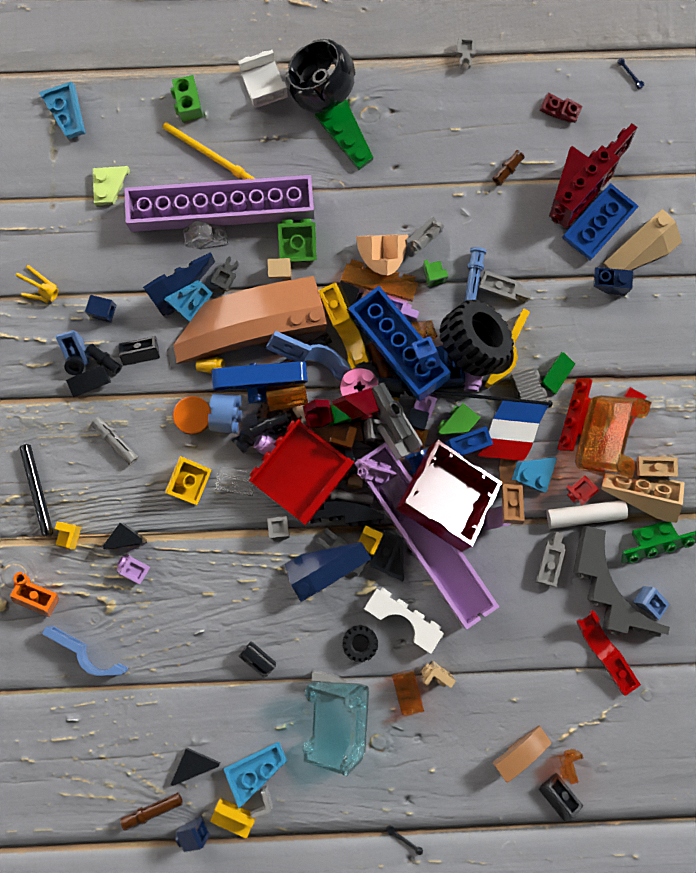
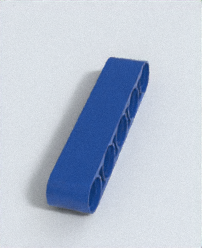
(259, 376)

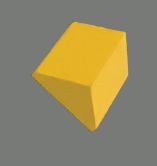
(188, 480)

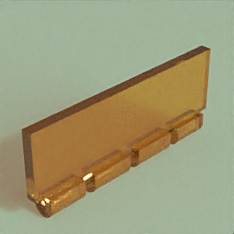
(368, 279)

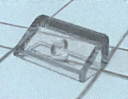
(234, 481)

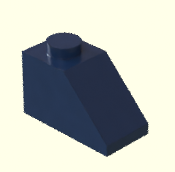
(192, 835)

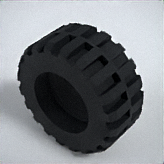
(476, 338)

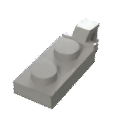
(503, 287)
(551, 561)

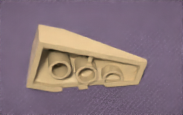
(649, 243)
(657, 498)

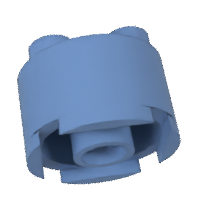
(225, 413)

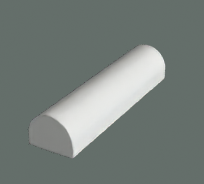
(587, 514)

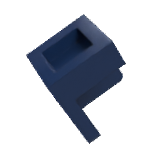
(100, 308)

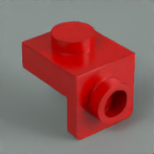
(582, 491)

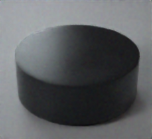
(74, 365)

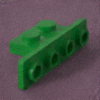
(656, 540)

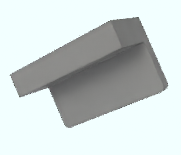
(404, 447)

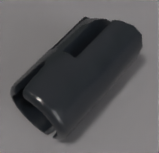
(257, 659)

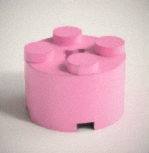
(357, 377)

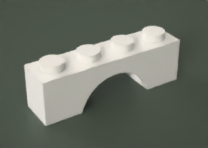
(425, 634)

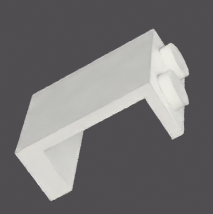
(262, 79)

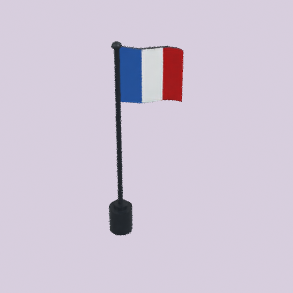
(511, 427)

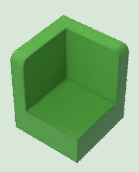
(434, 273)

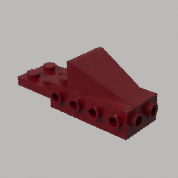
(586, 176)

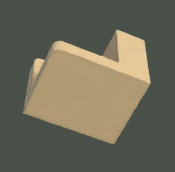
(280, 268)

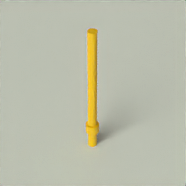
(237, 171)

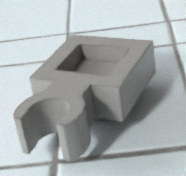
(466, 49)

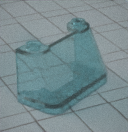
(337, 725)

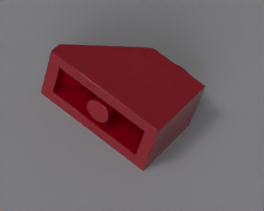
(357, 404)

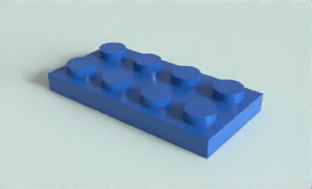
(600, 222)

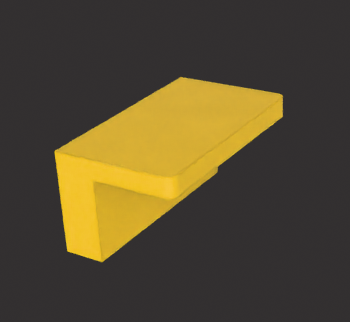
(232, 818)

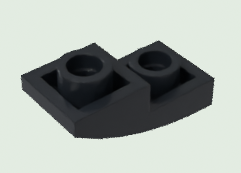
(88, 381)

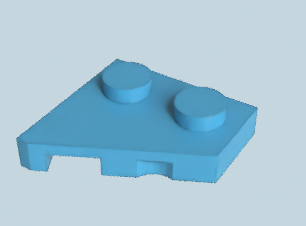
(189, 299)
(535, 473)

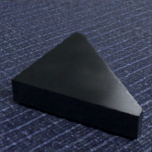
(192, 765)

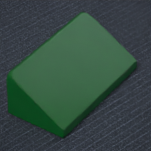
(557, 373)

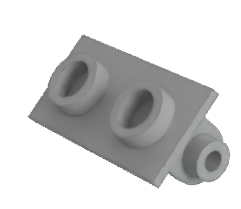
(425, 234)

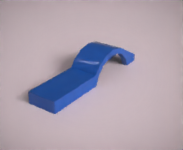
(462, 444)

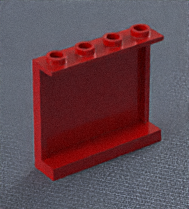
(300, 471)

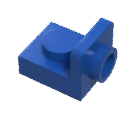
(426, 354)

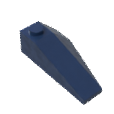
(182, 277)
(321, 568)

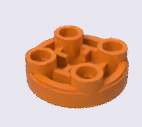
(191, 415)

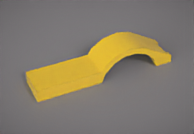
(344, 324)
(495, 378)

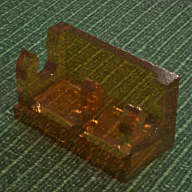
(407, 692)

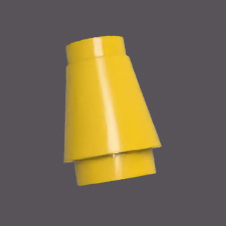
(207, 365)

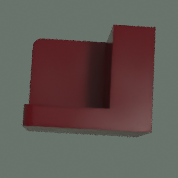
(318, 413)

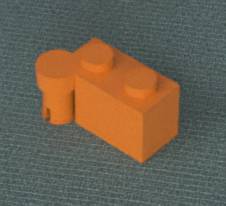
(33, 596)

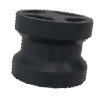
(242, 441)

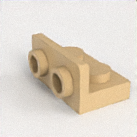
(441, 675)

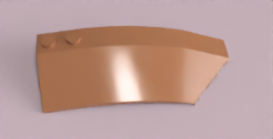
(252, 318)

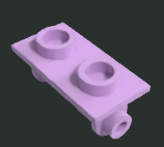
(371, 468)

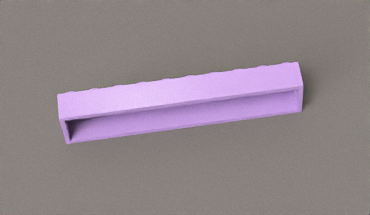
(441, 561)

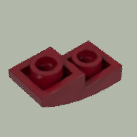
(561, 109)

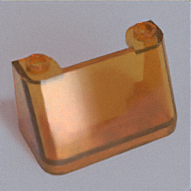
(606, 436)

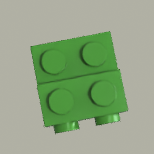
(297, 240)

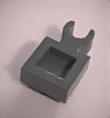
(224, 276)

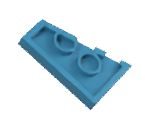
(65, 108)
(254, 771)

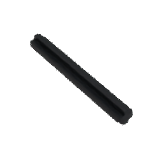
(36, 490)

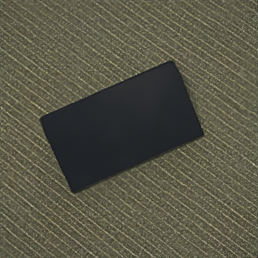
(139, 350)
(561, 797)

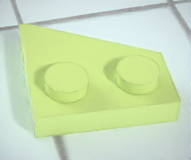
(108, 183)

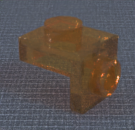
(567, 769)

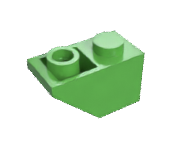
(460, 422)

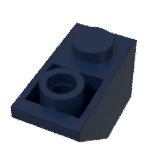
(613, 280)

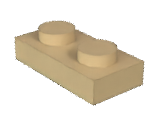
(657, 466)

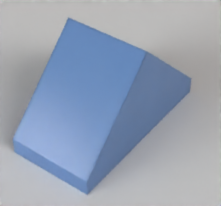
(72, 345)
(651, 601)

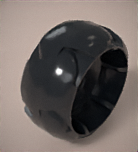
(315, 61)

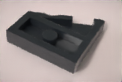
(389, 556)

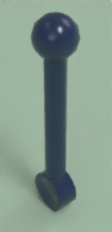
(639, 84)

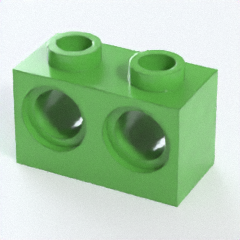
(187, 98)

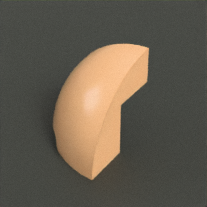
(382, 252)

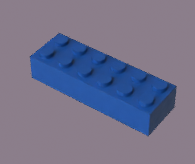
(393, 339)

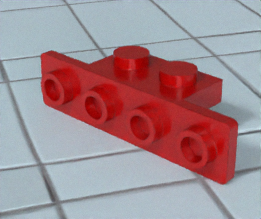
(576, 414)

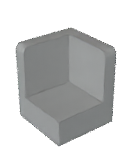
(278, 527)
(261, 802)

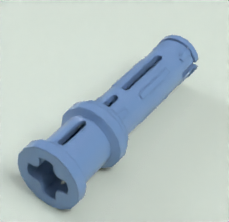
(475, 267)

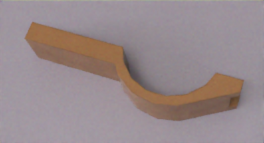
(511, 493)

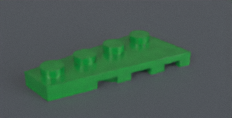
(346, 133)

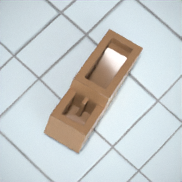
(522, 754)

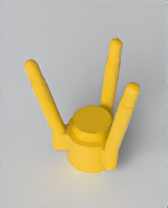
(48, 291)

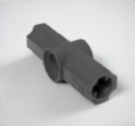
(391, 413)

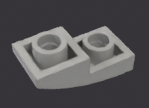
(320, 676)

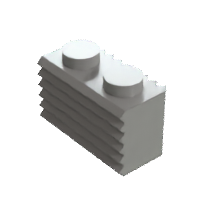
(527, 385)

